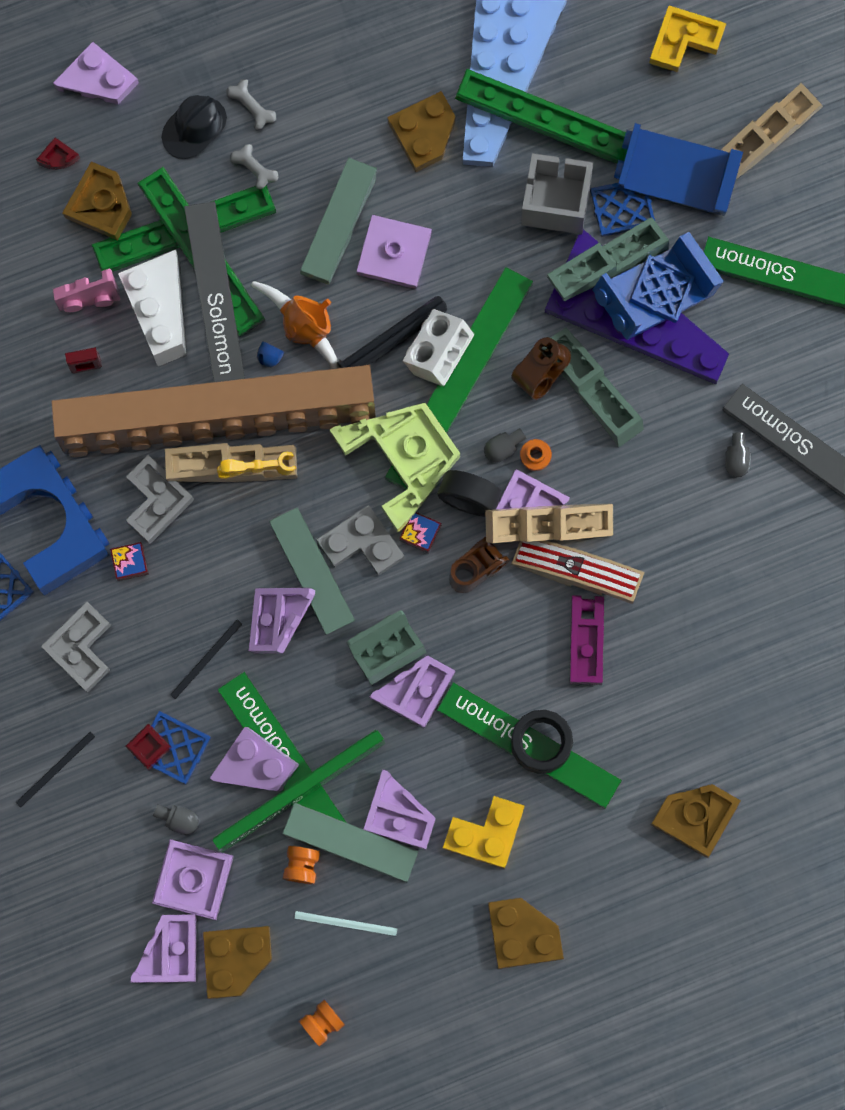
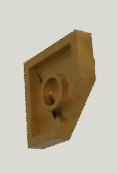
(424, 130)
(99, 202)
(696, 817)
(523, 934)
(235, 959)

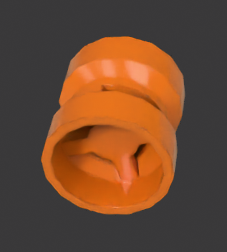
(301, 865)
(321, 1023)

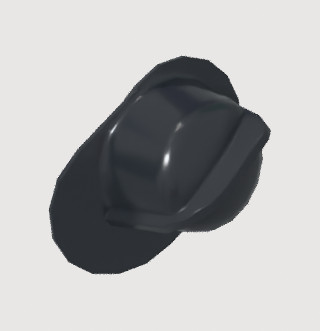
(193, 126)

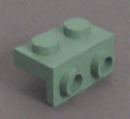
(385, 647)

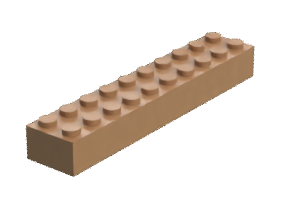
(213, 410)

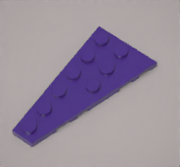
(674, 344)

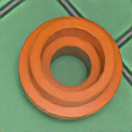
(535, 464)

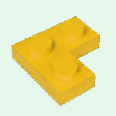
(681, 30)
(487, 843)

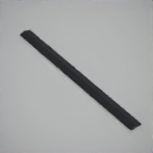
(203, 662)
(55, 769)

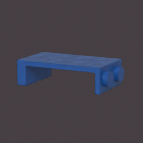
(678, 170)
(632, 319)

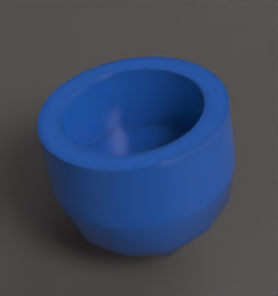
(269, 355)

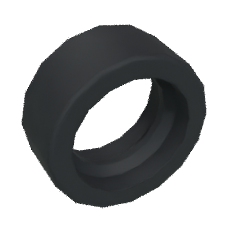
(469, 492)
(558, 723)

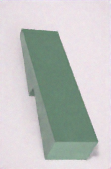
(339, 220)
(613, 258)
(597, 392)
(311, 570)
(350, 842)

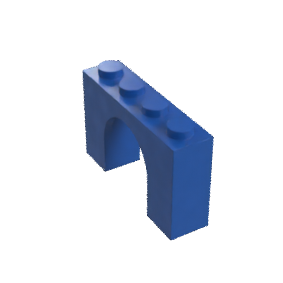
(79, 544)

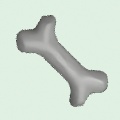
(260, 115)
(262, 174)

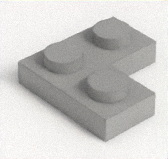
(163, 503)
(364, 534)
(71, 646)

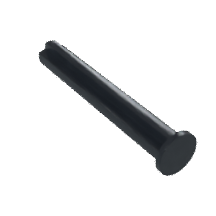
(394, 335)

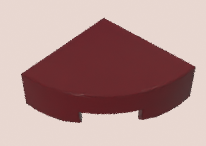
(57, 156)

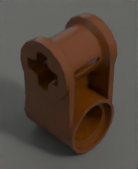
(539, 369)
(481, 561)

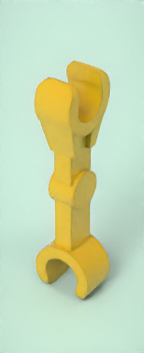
(231, 468)

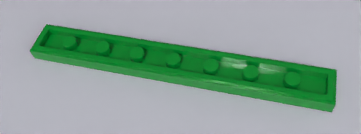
(488, 331)

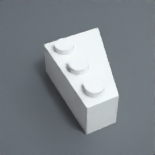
(157, 303)

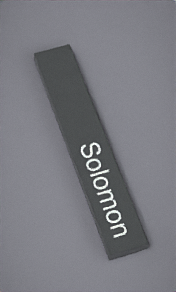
(214, 292)
(788, 437)

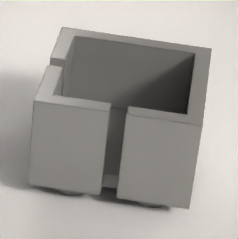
(553, 200)

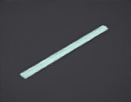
(345, 923)

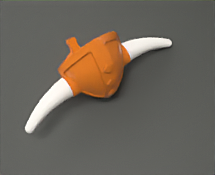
(303, 320)

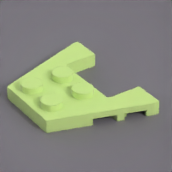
(415, 449)

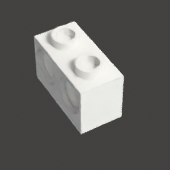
(438, 347)

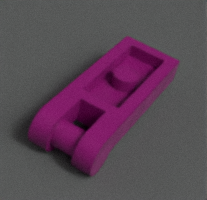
(587, 641)

